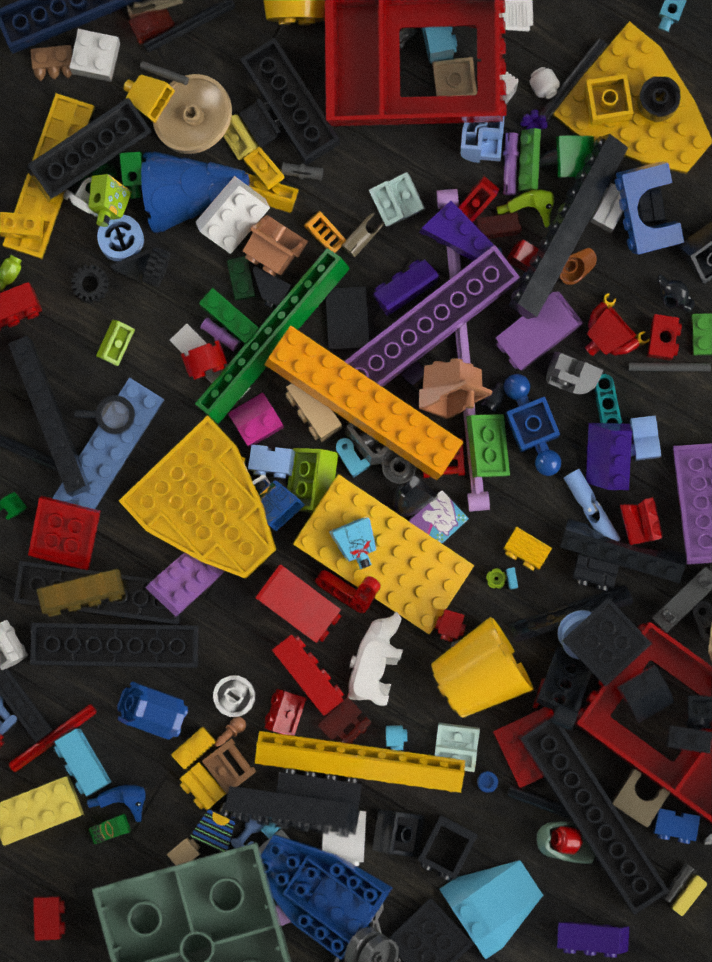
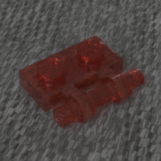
(341, 718)

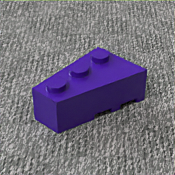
(592, 938)

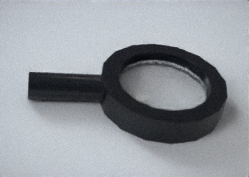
(113, 414)

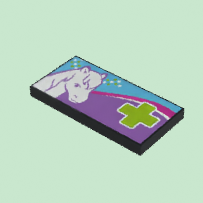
(440, 518)

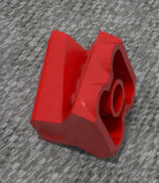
(641, 521)

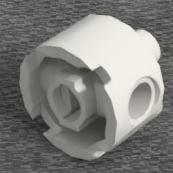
(234, 696)

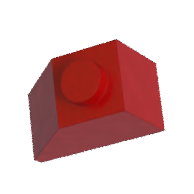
(478, 198)

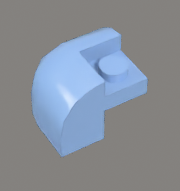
(482, 141)

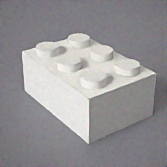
(232, 214)

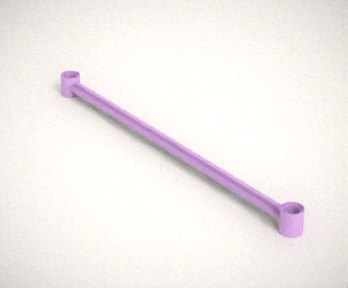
(477, 499)

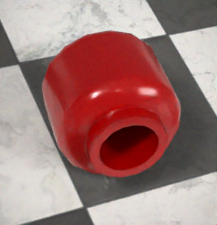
(566, 840)

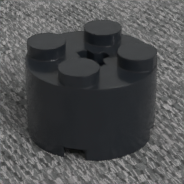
(656, 87)

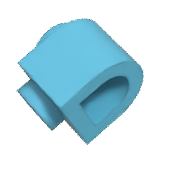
(396, 737)

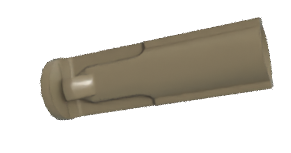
(150, 5)

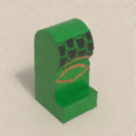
(110, 829)

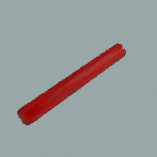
(50, 739)

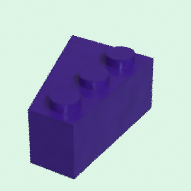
(457, 232)

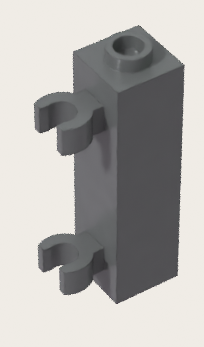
(684, 600)

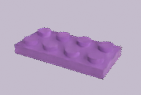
(183, 582)

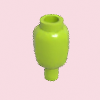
(9, 271)

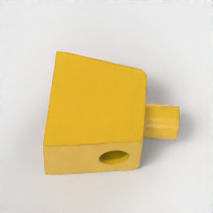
(149, 95)

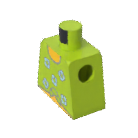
(108, 198)

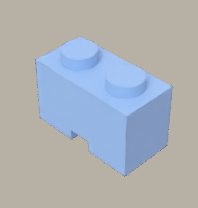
(276, 462)

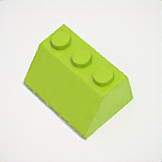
(312, 475)

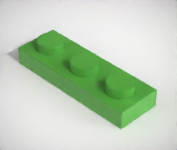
(529, 160)

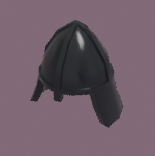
(412, 497)

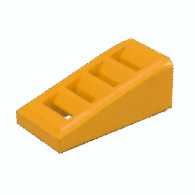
(330, 228)

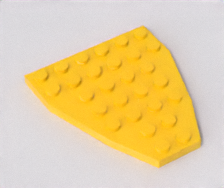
(675, 141)
(204, 503)

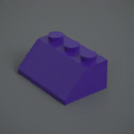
(405, 286)
(609, 455)

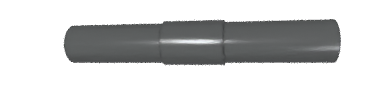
(165, 73)

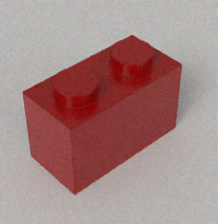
(48, 918)

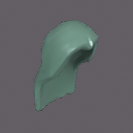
(583, 855)

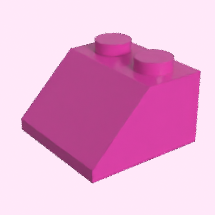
(255, 420)

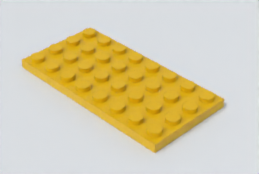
(412, 567)

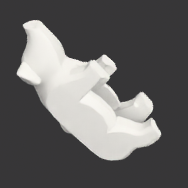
(371, 660)

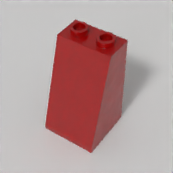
(299, 604)

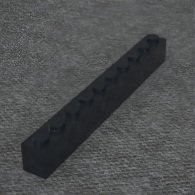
(568, 226)

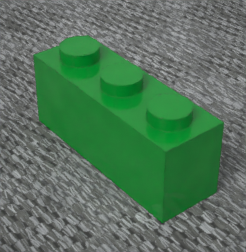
(228, 316)

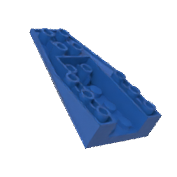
(322, 892)

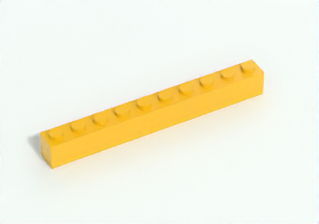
(360, 761)

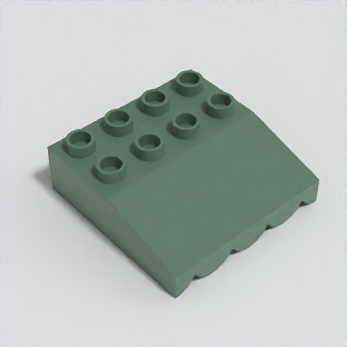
(195, 912)

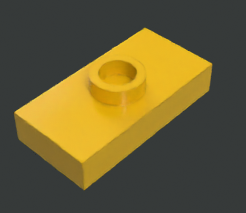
(263, 168)

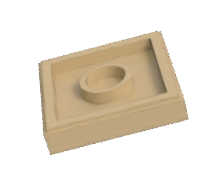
(454, 77)

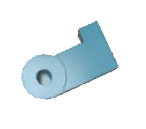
(349, 457)

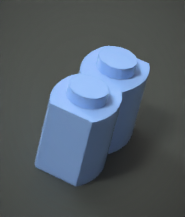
(645, 438)

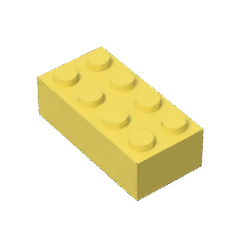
(38, 810)

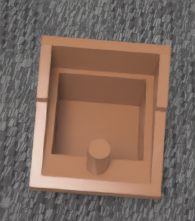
(273, 245)
(451, 388)

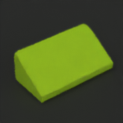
(115, 342)

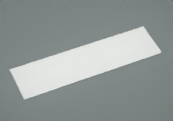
(188, 339)

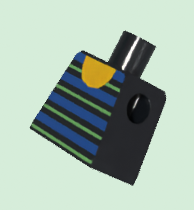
(215, 828)

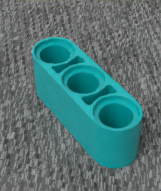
(607, 394)

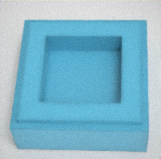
(511, 578)

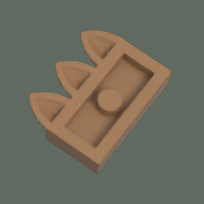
(51, 59)

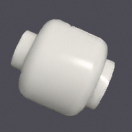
(544, 83)

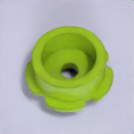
(501, 578)

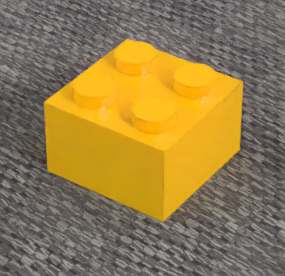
(609, 99)

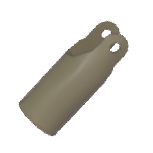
(359, 238)

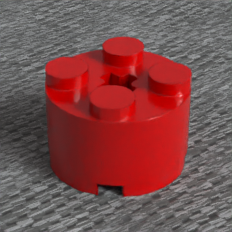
(204, 359)

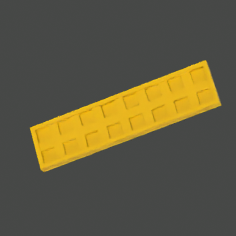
(63, 120)

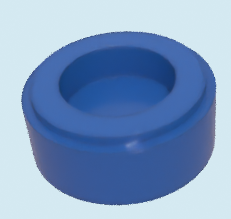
(487, 781)

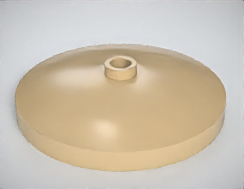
(194, 115)

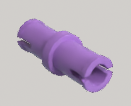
(220, 334)

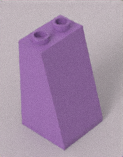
(533, 337)

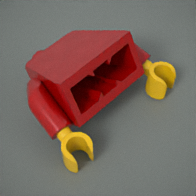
(610, 331)

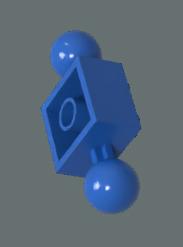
(532, 424)

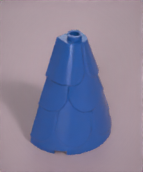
(181, 187)

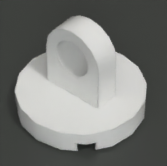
(81, 197)

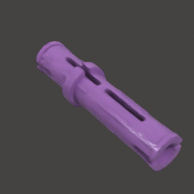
(510, 163)

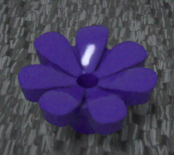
(534, 120)

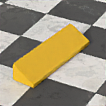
(278, 197)

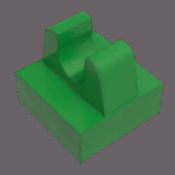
(12, 505)

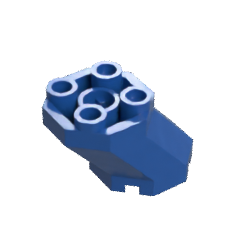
(151, 710)

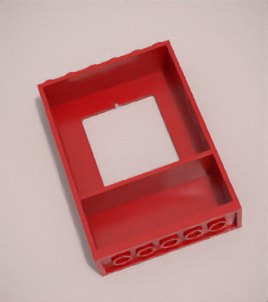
(365, 61)
(691, 772)

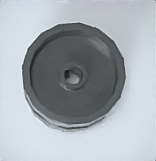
(371, 946)

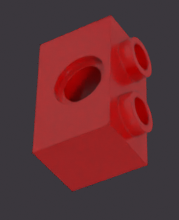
(657, 348)

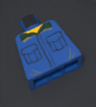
(278, 503)

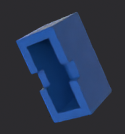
(682, 827)

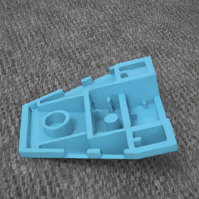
(492, 903)

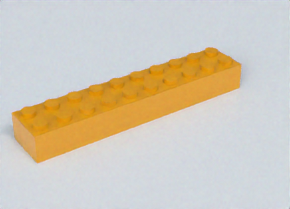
(363, 403)

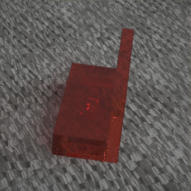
(499, 225)

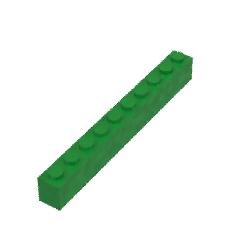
(291, 311)

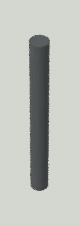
(669, 366)

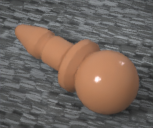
(236, 726)

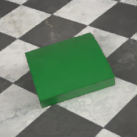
(572, 154)

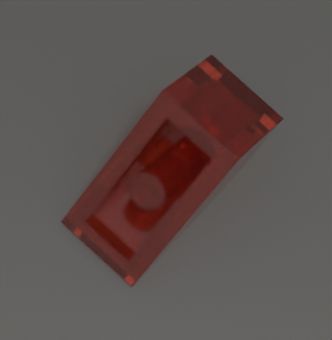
(150, 24)

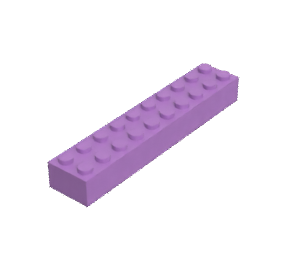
(435, 318)

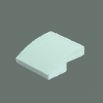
(397, 199)
(458, 743)

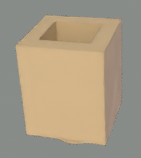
(184, 852)

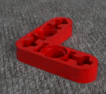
(356, 599)

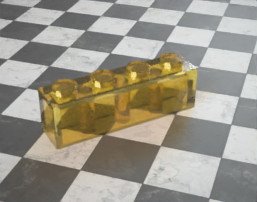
(81, 591)

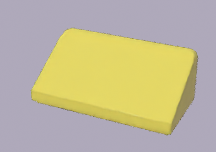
(239, 138)
(689, 895)

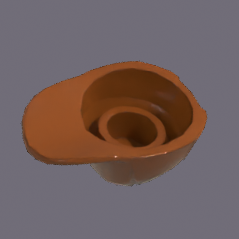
(578, 266)

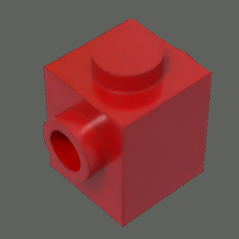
(450, 625)

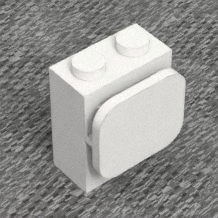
(348, 848)

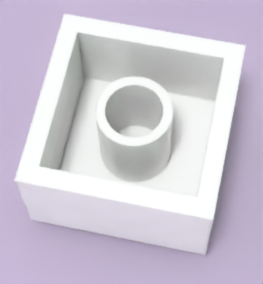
(94, 55)

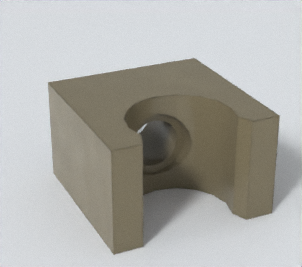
(629, 803)

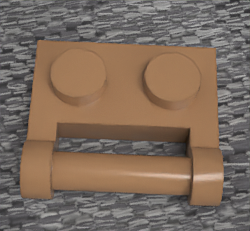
(223, 770)

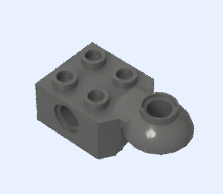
(380, 454)

